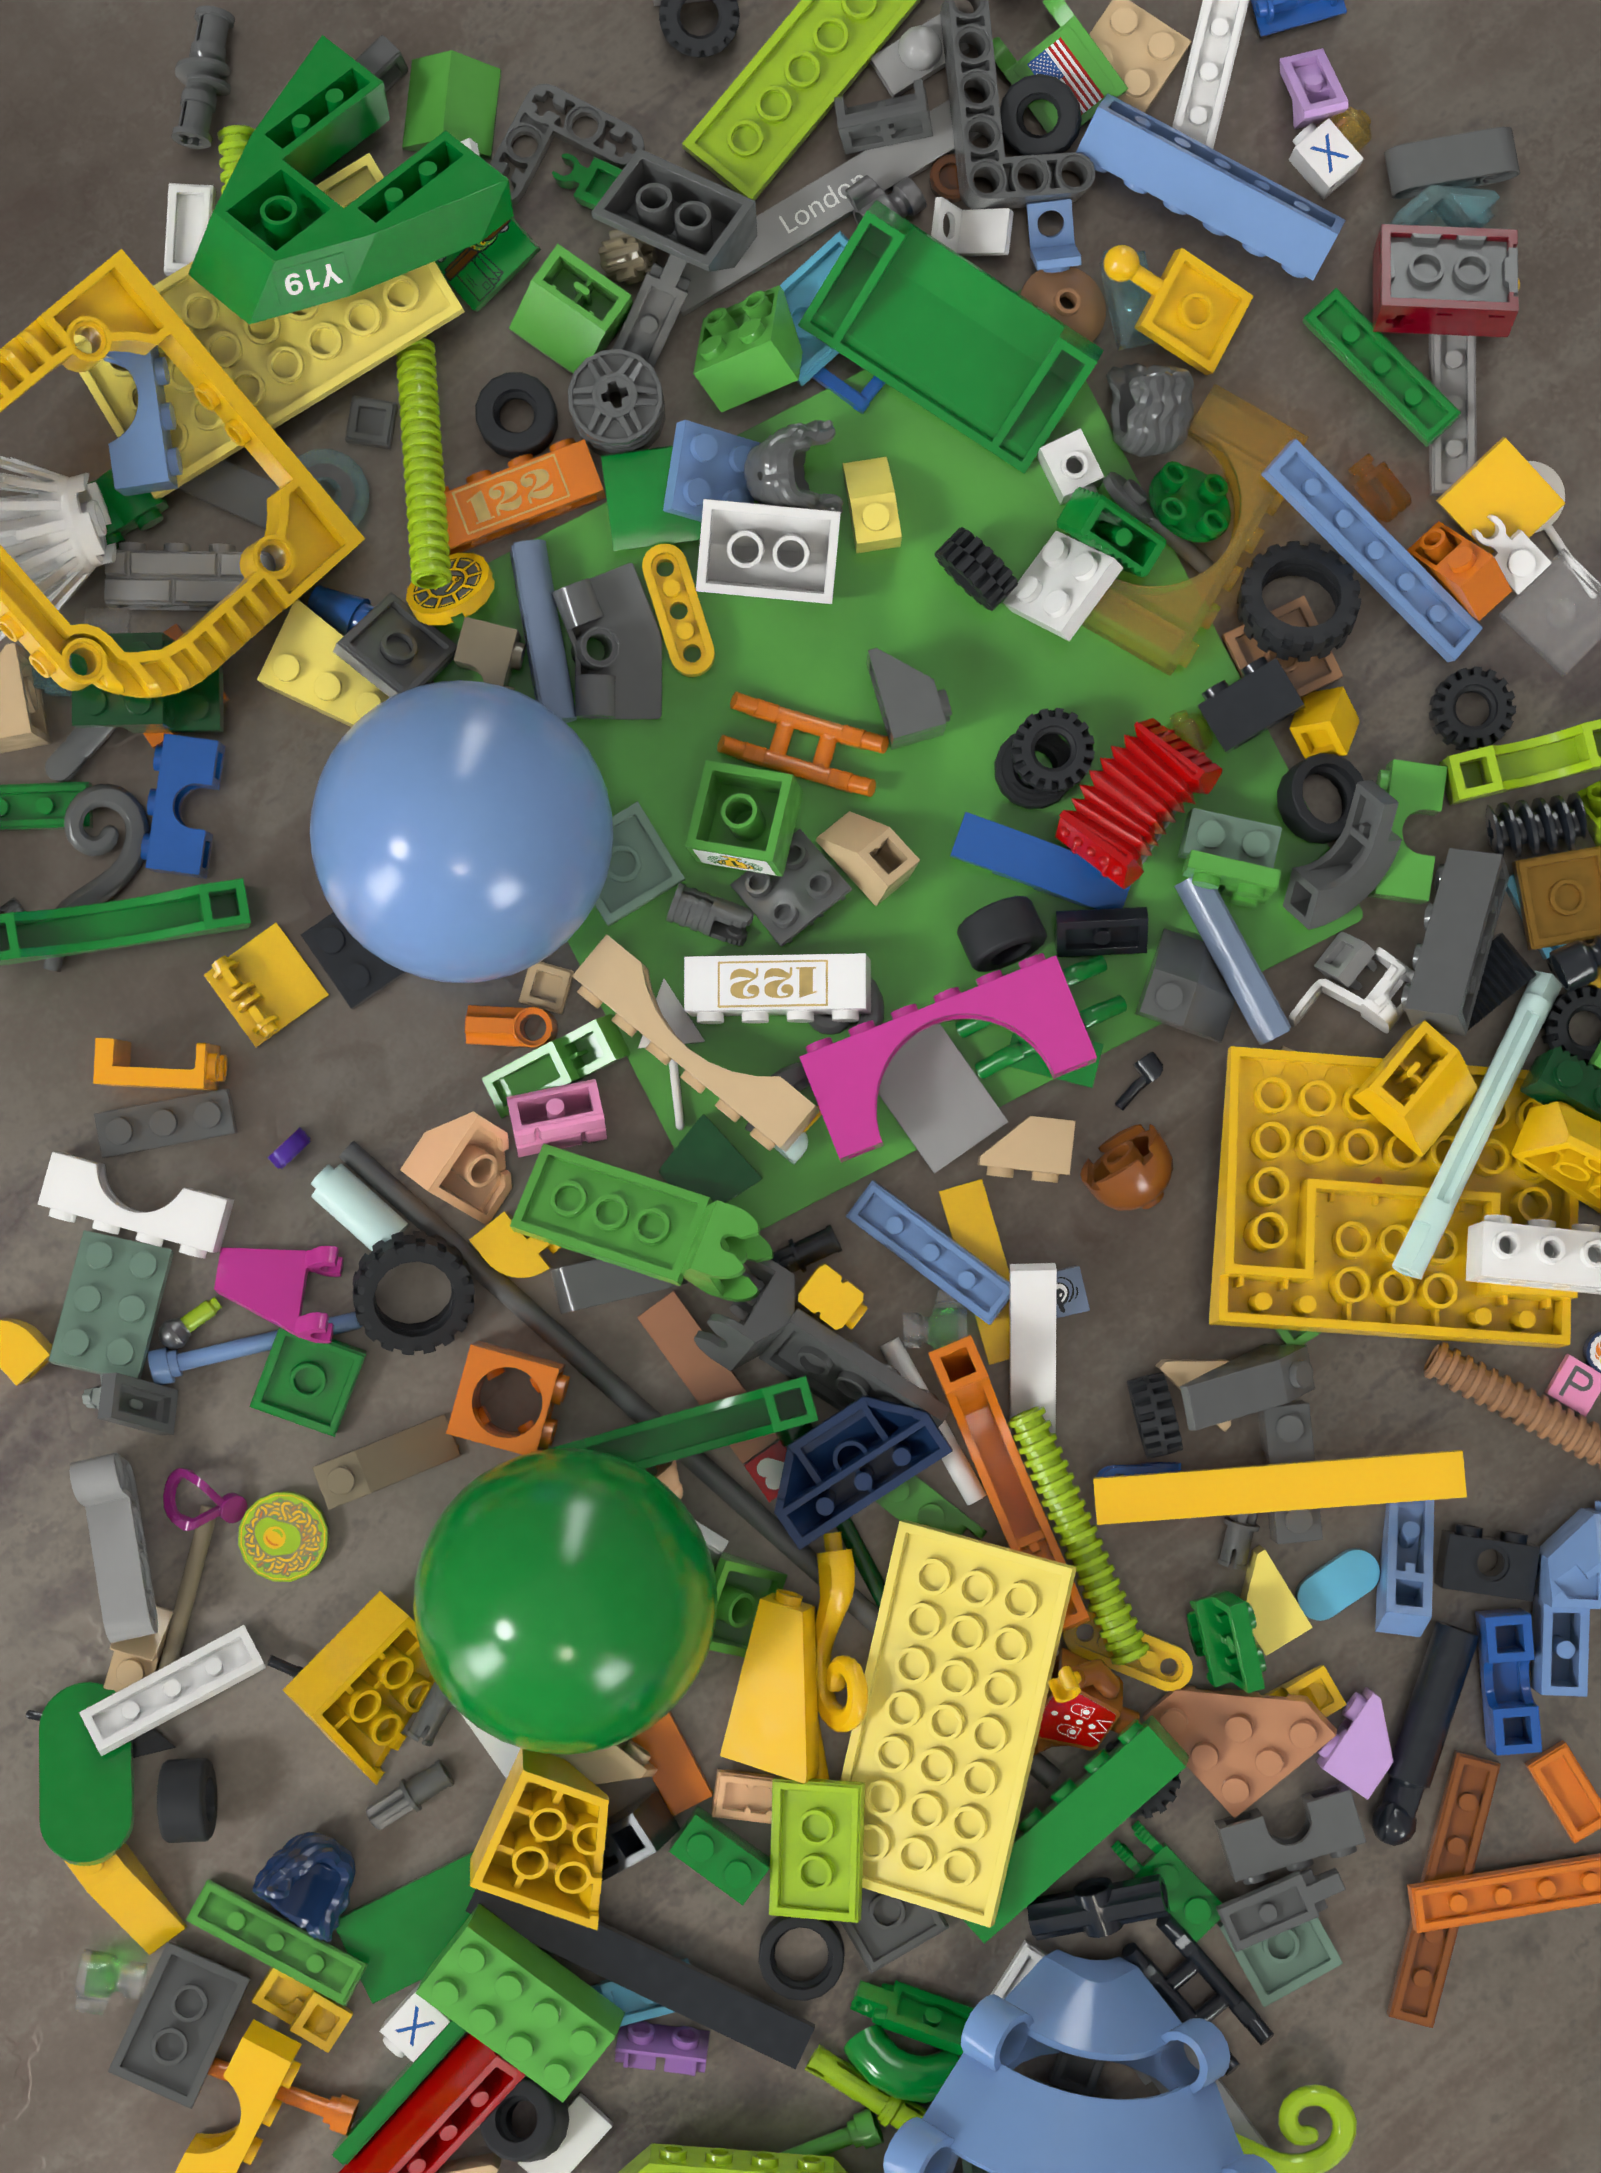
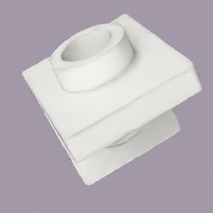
(973, 231)

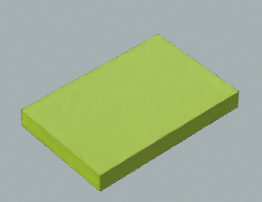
(817, 1849)

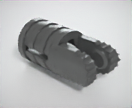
(710, 915)

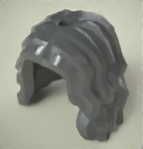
(1150, 408)
(777, 472)

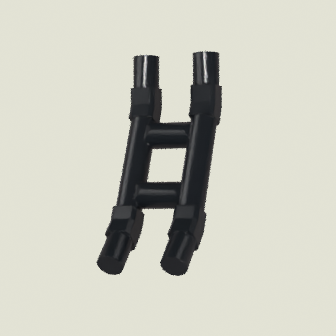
(1197, 1962)

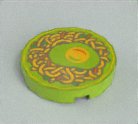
(283, 1536)

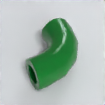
(896, 2071)

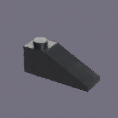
(637, 1833)

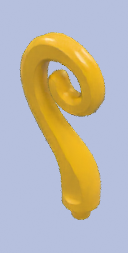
(836, 1592)

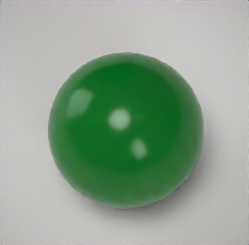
(565, 1601)

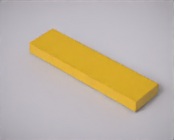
(975, 1229)

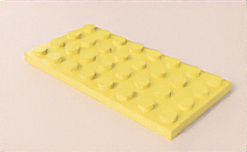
(285, 359)
(953, 1715)

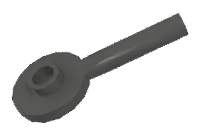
(1133, 500)

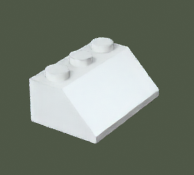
(768, 551)

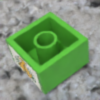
(744, 818)

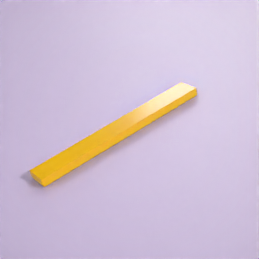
(1280, 1487)

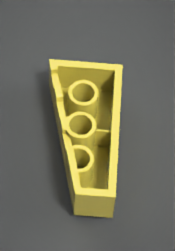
(312, 674)

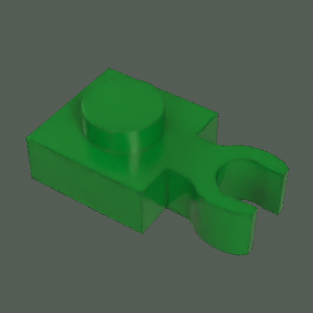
(590, 182)

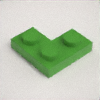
(1240, 880)

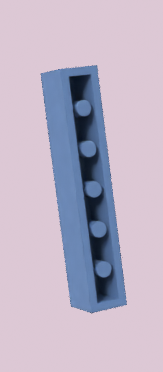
(1210, 187)

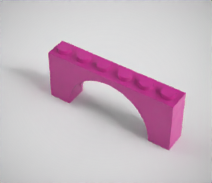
(1027, 1002)

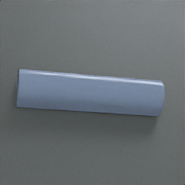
(542, 627)
(1234, 961)

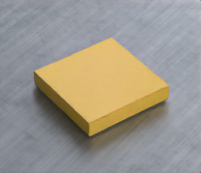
(1501, 486)

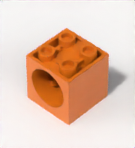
(473, 1421)

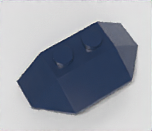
(853, 1463)

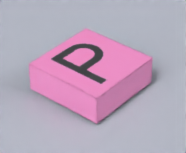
(1575, 1385)

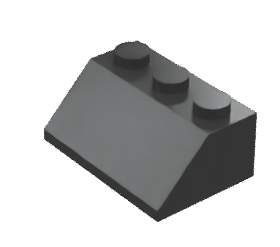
(679, 212)

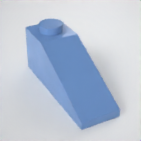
(1406, 1569)

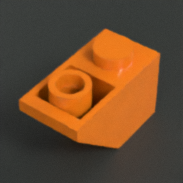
(1461, 569)

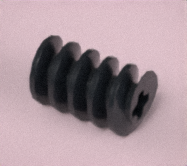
(1536, 824)

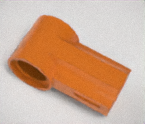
(506, 1026)

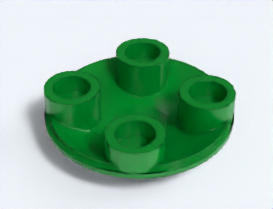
(1190, 502)

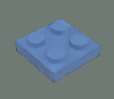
(705, 466)

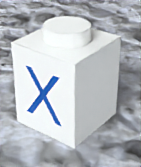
(1324, 157)
(412, 2026)

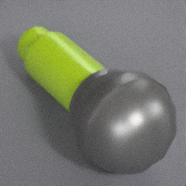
(176, 1332)

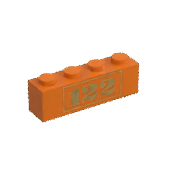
(521, 495)

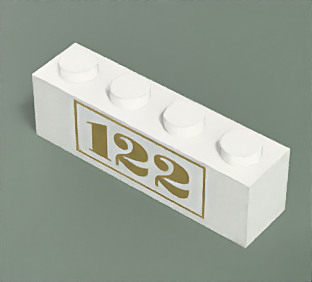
(777, 986)

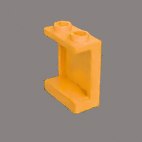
(114, 1069)

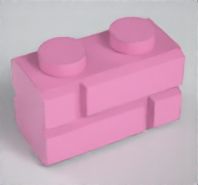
(557, 1117)

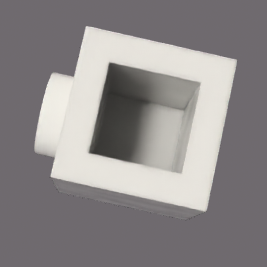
(1070, 465)

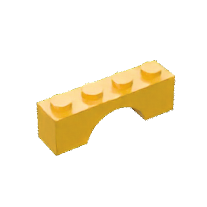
(256, 2073)

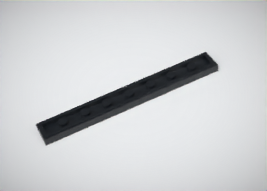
(660, 1979)

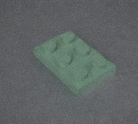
(111, 1305)

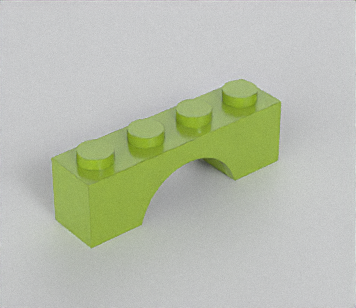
(1523, 763)

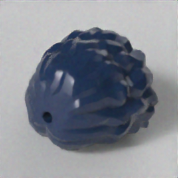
(309, 1882)

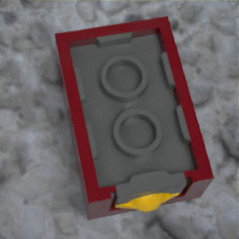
(1445, 280)

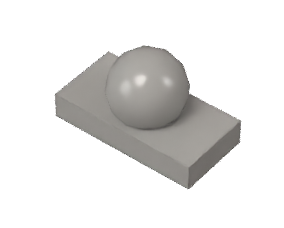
(912, 57)

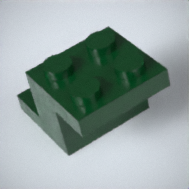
(188, 711)

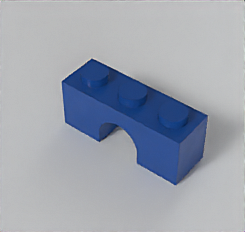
(183, 767)
(1507, 1699)

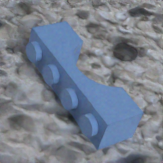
(144, 453)

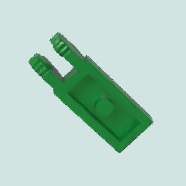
(1188, 1897)

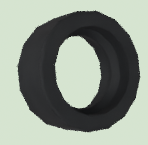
(1292, 804)
(797, 1989)

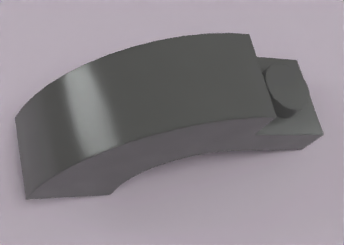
(1351, 866)

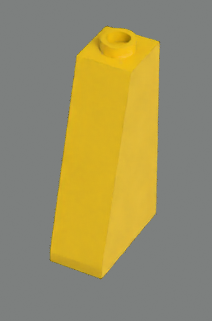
(776, 1695)

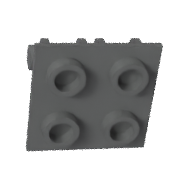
(797, 898)

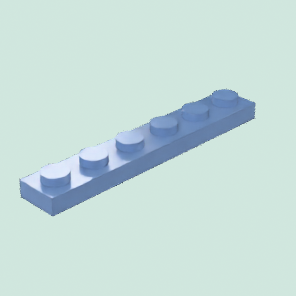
(1371, 550)

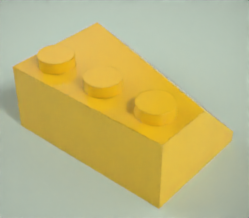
(1563, 1149)
(366, 1684)
(545, 1840)

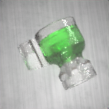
(939, 1329)
(101, 1976)

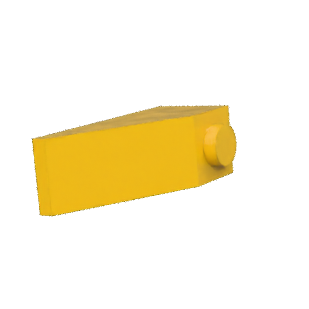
(131, 1898)

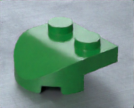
(1224, 1635)

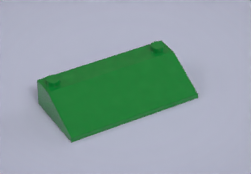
(950, 336)

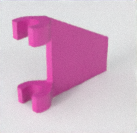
(275, 1284)

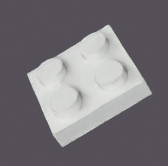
(1063, 585)

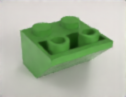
(570, 310)
(748, 349)

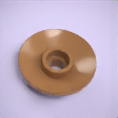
(1088, 303)

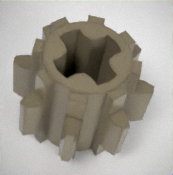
(626, 257)

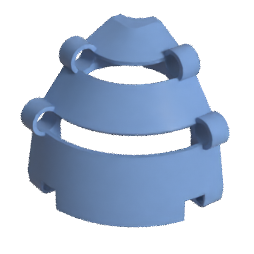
(1028, 2127)

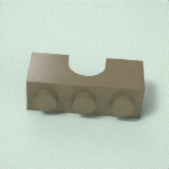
(490, 651)

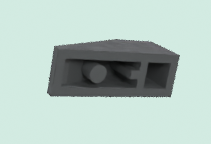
(1248, 1385)

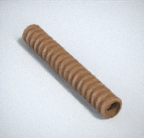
(1515, 1402)

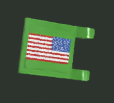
(1071, 58)

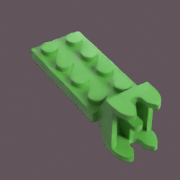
(640, 1224)

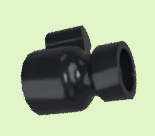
(1576, 963)

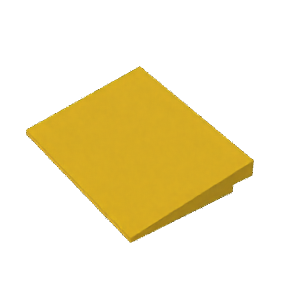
(1316, 1243)

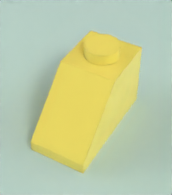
(872, 505)
(1274, 1606)

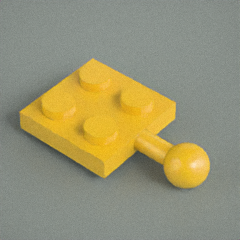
(1189, 307)

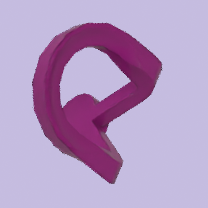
(229, 1507)

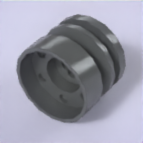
(624, 428)

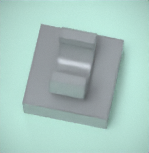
(1345, 960)

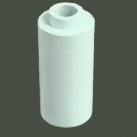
(356, 1206)

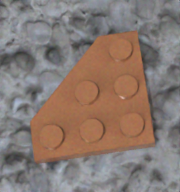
(1240, 1739)

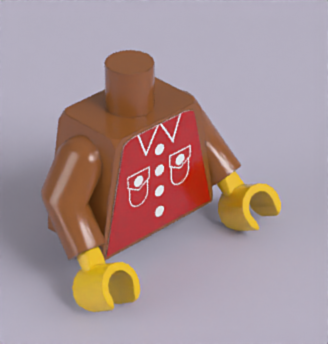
(1082, 1704)

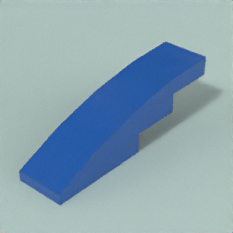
(1035, 864)

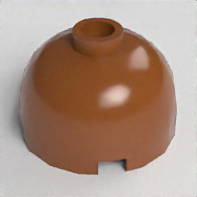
(1131, 1170)

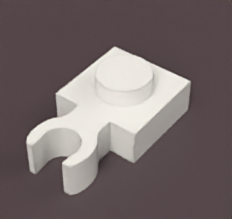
(1516, 555)

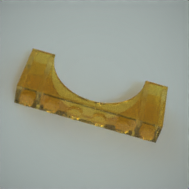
(1163, 620)

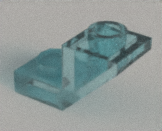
(1453, 205)

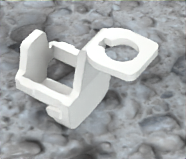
(1376, 1007)

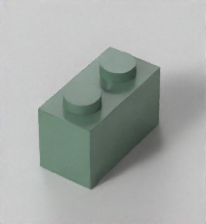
(1230, 837)

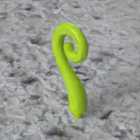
(1322, 2157)

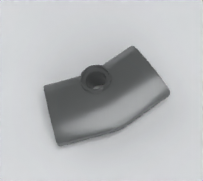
(619, 616)

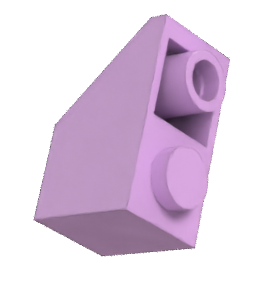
(1361, 1747)

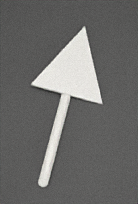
(685, 1031)

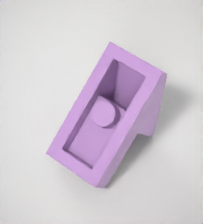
(1312, 87)

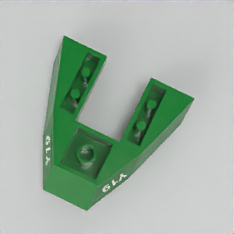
(290, 246)

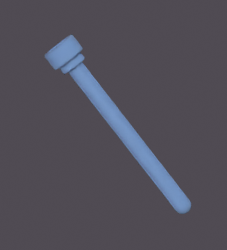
(168, 1364)

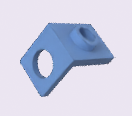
(1057, 251)

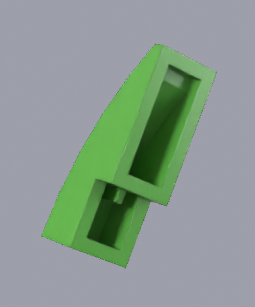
(558, 1062)

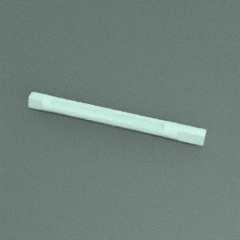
(1476, 1126)

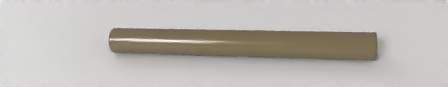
(187, 1591)

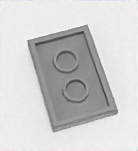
(938, 1098)

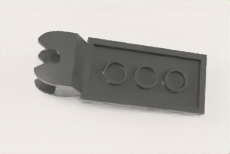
(804, 1346)

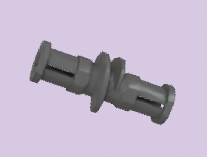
(202, 76)

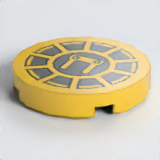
(465, 593)

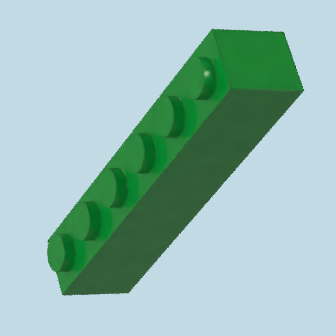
(1085, 1814)

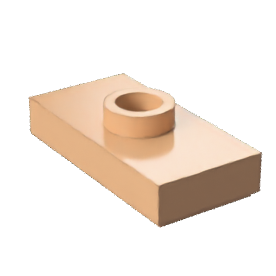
(742, 1796)

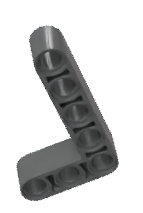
(986, 119)

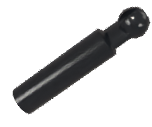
(1424, 1731)

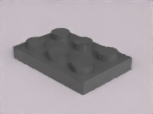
(179, 2025)

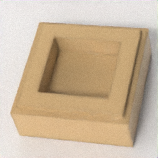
(547, 987)

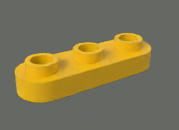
(675, 590)
(1143, 1669)

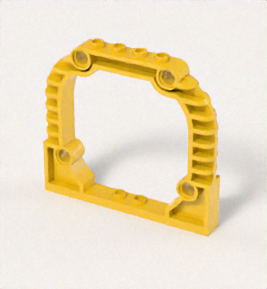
(303, 526)

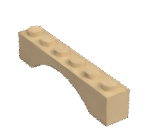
(764, 1101)

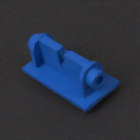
(1282, 15)

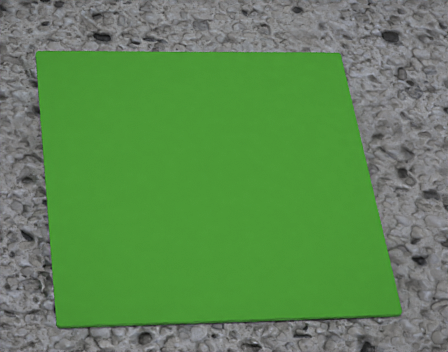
(816, 664)

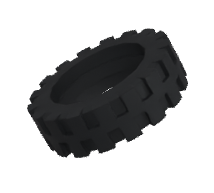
(1302, 562)
(419, 1335)

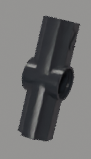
(1098, 1907)

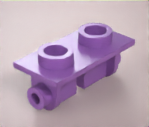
(680, 2046)

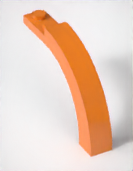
(998, 1459)

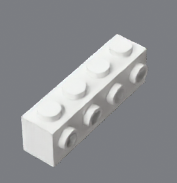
(1534, 1254)

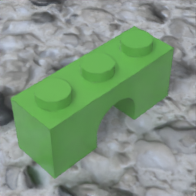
(1419, 791)

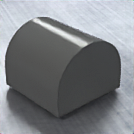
(384, 61)

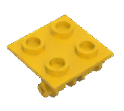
(265, 984)

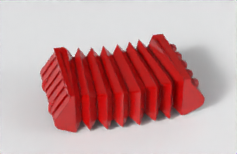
(1134, 800)

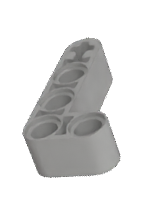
(118, 1545)

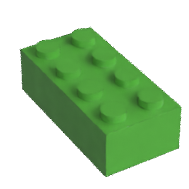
(521, 2003)

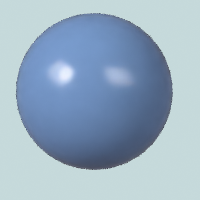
(461, 831)

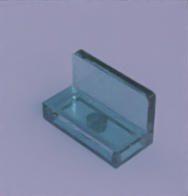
(1125, 306)

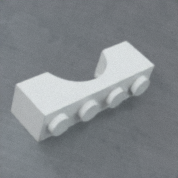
(81, 1189)

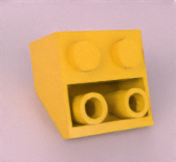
(1418, 1087)

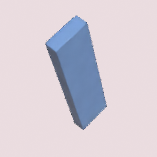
(931, 1252)

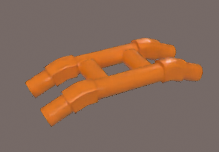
(788, 720)

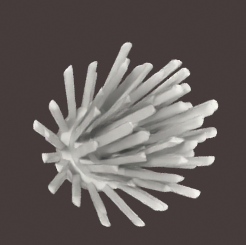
(55, 529)

